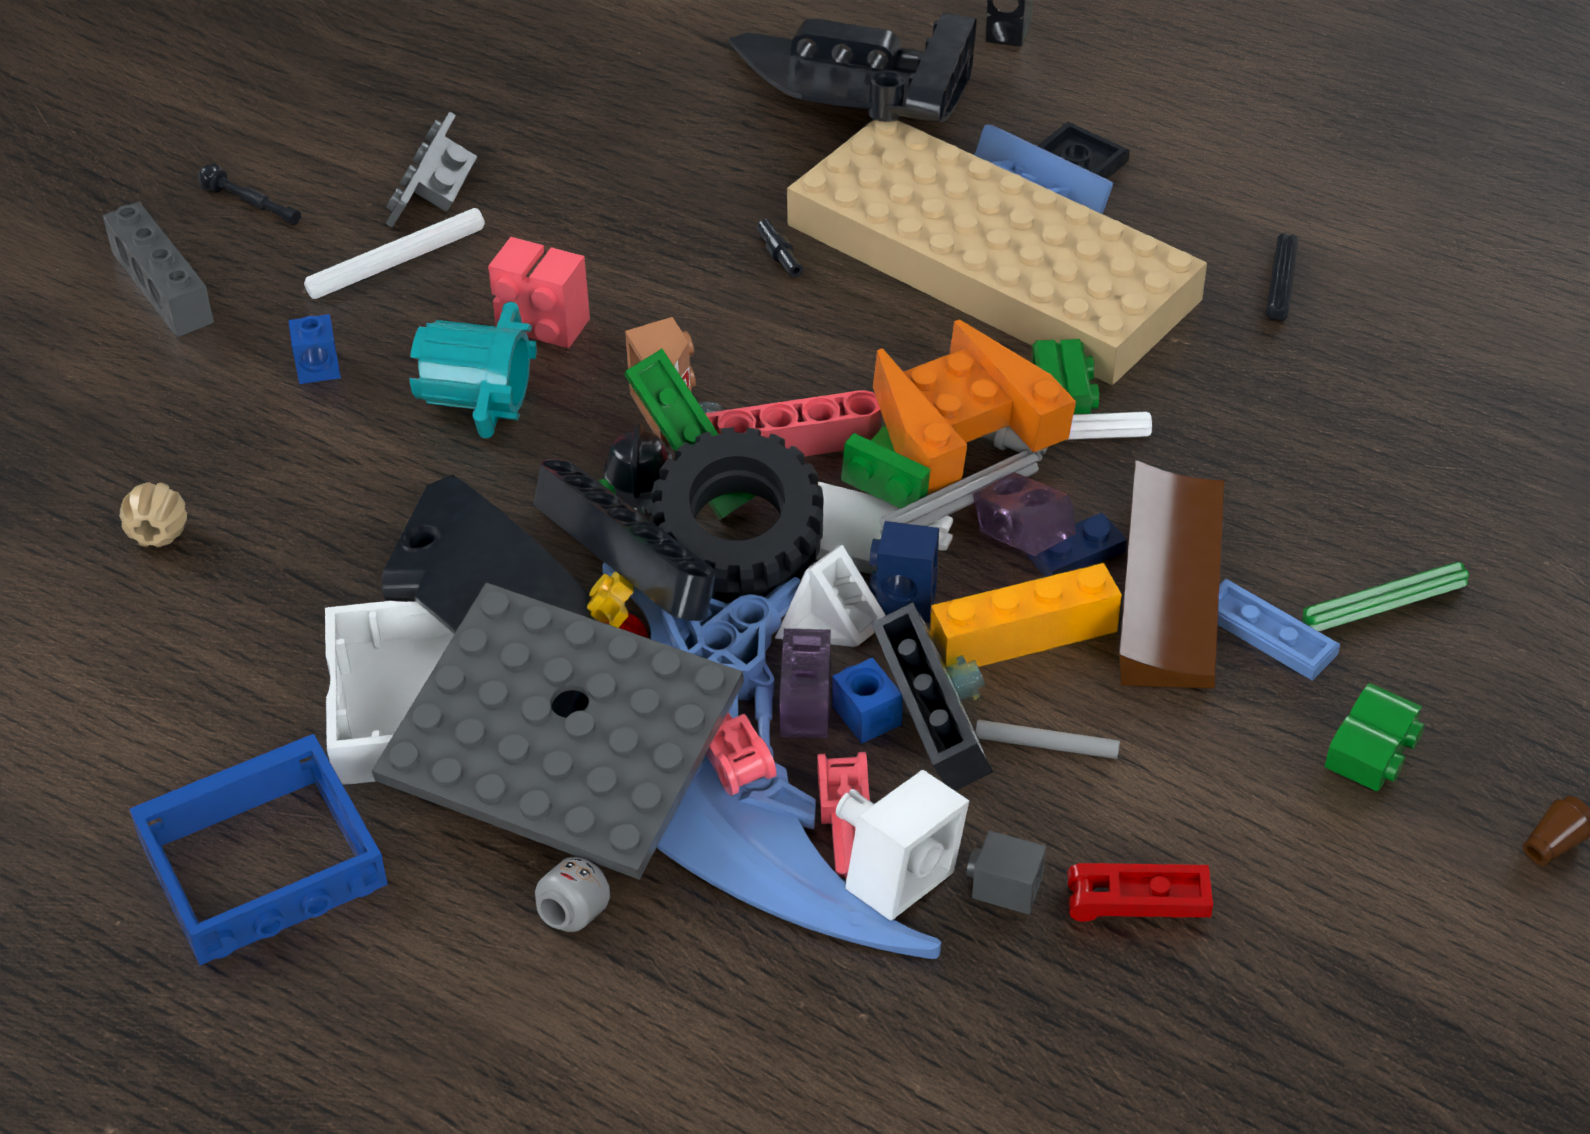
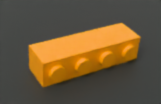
(1027, 617)

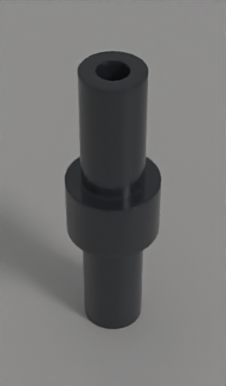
(779, 248)

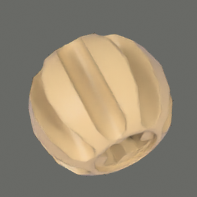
(153, 514)

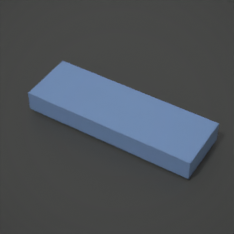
(1274, 631)

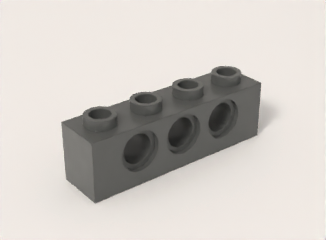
(158, 269)

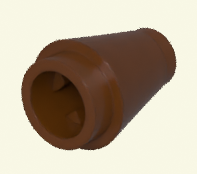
(1559, 830)

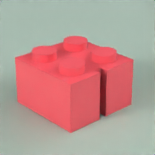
(550, 298)

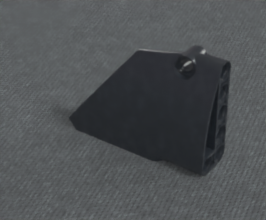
(888, 86)

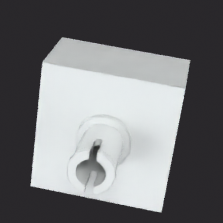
(903, 842)

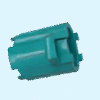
(475, 367)

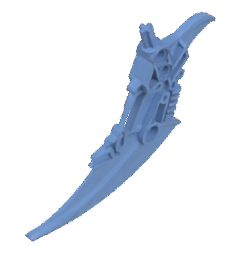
(756, 838)

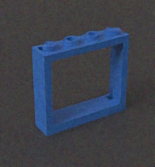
(235, 792)

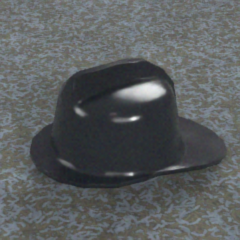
(635, 466)

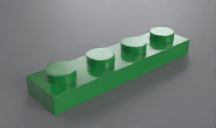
(677, 414)

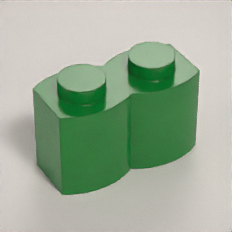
(1374, 737)

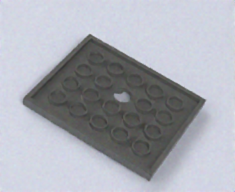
(581, 783)

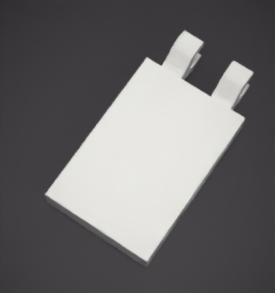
(854, 521)

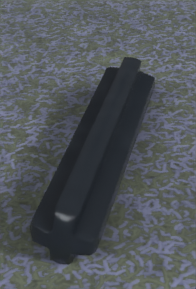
(1282, 277)

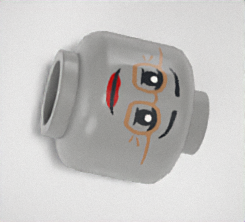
(572, 894)

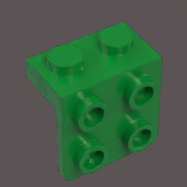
(883, 472)

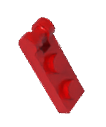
(1139, 890)

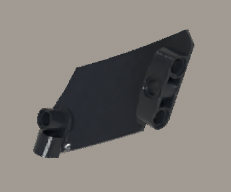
(460, 544)

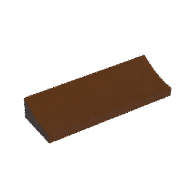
(1172, 581)

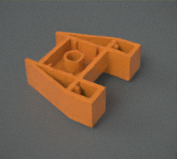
(967, 396)

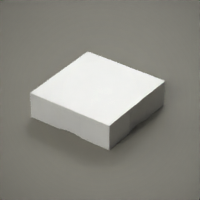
(376, 669)

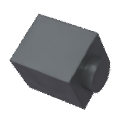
(1007, 871)

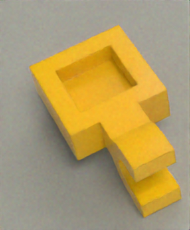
(609, 599)

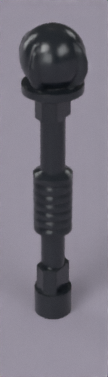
(215, 179)

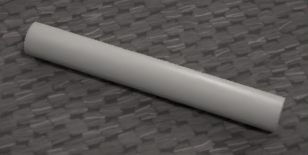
(1047, 739)

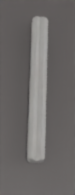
(961, 493)

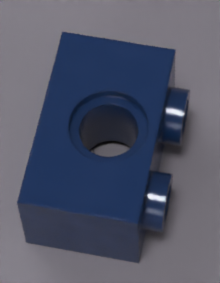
(905, 567)

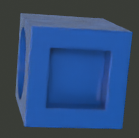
(314, 349)
(867, 700)

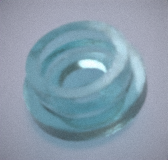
(966, 678)

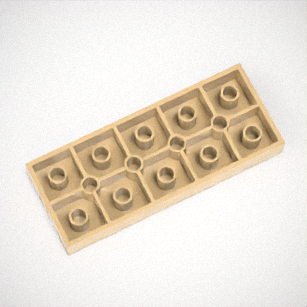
(996, 245)

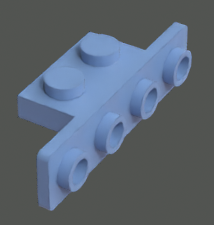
(1043, 168)

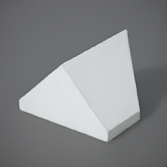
(835, 599)

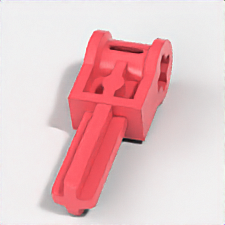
(739, 754)
(835, 779)

